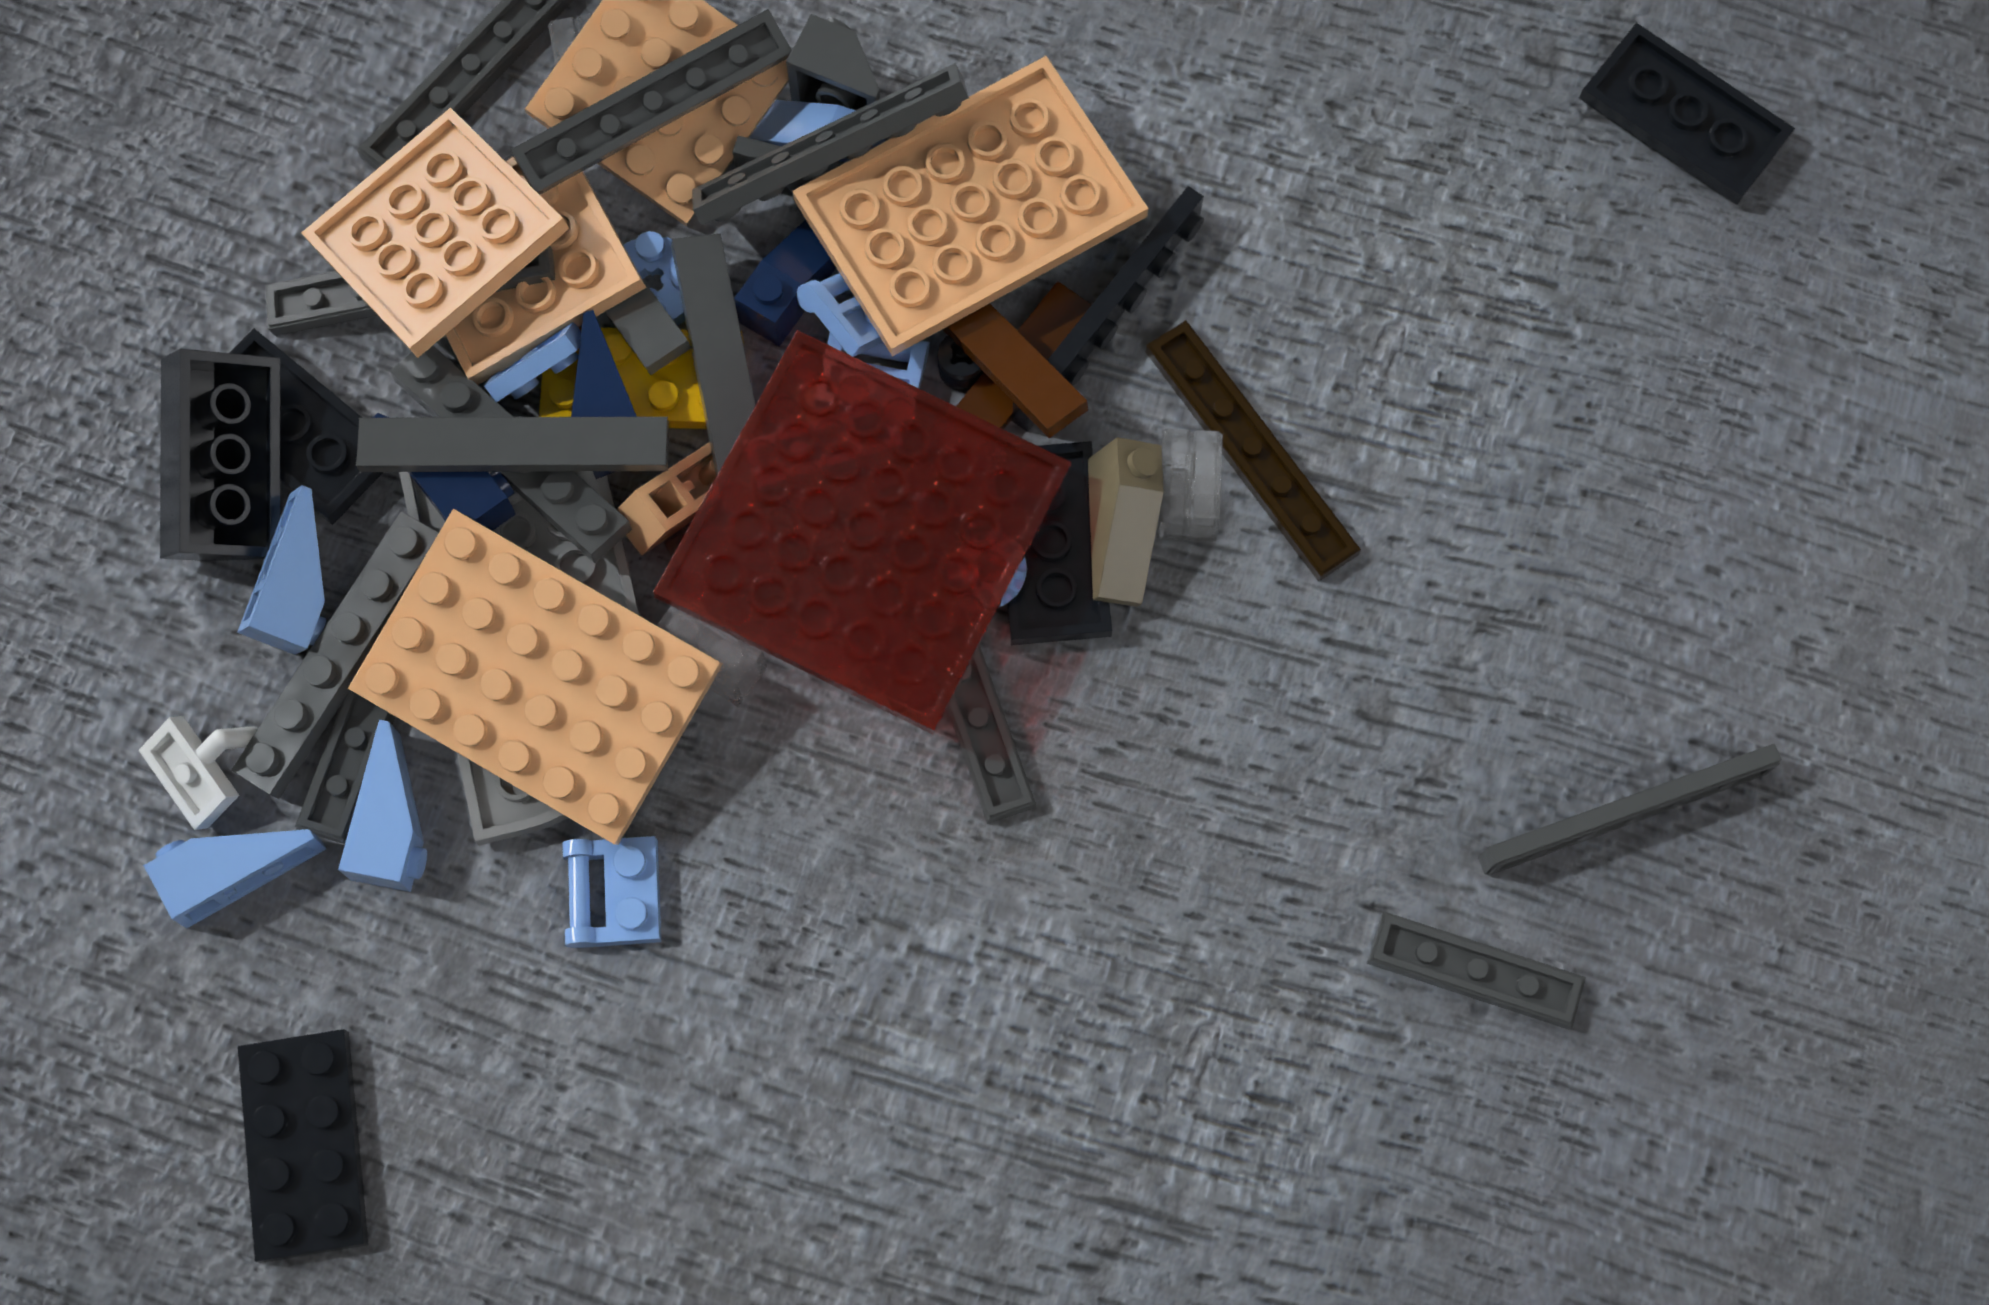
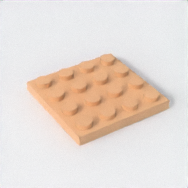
(629, 42)
(435, 231)
(589, 275)

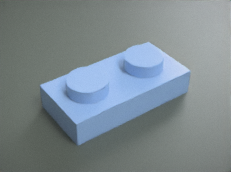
(554, 353)

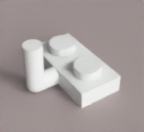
(190, 769)

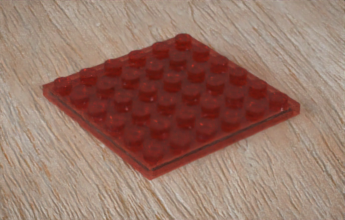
(863, 531)

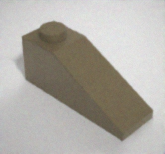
(1123, 517)

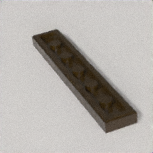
(1253, 451)

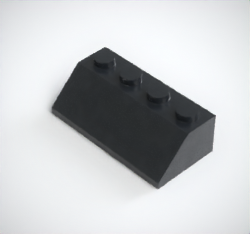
(219, 455)

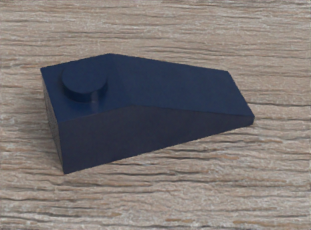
(769, 295)
(598, 382)
(472, 493)

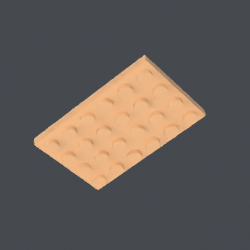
(969, 205)
(535, 676)

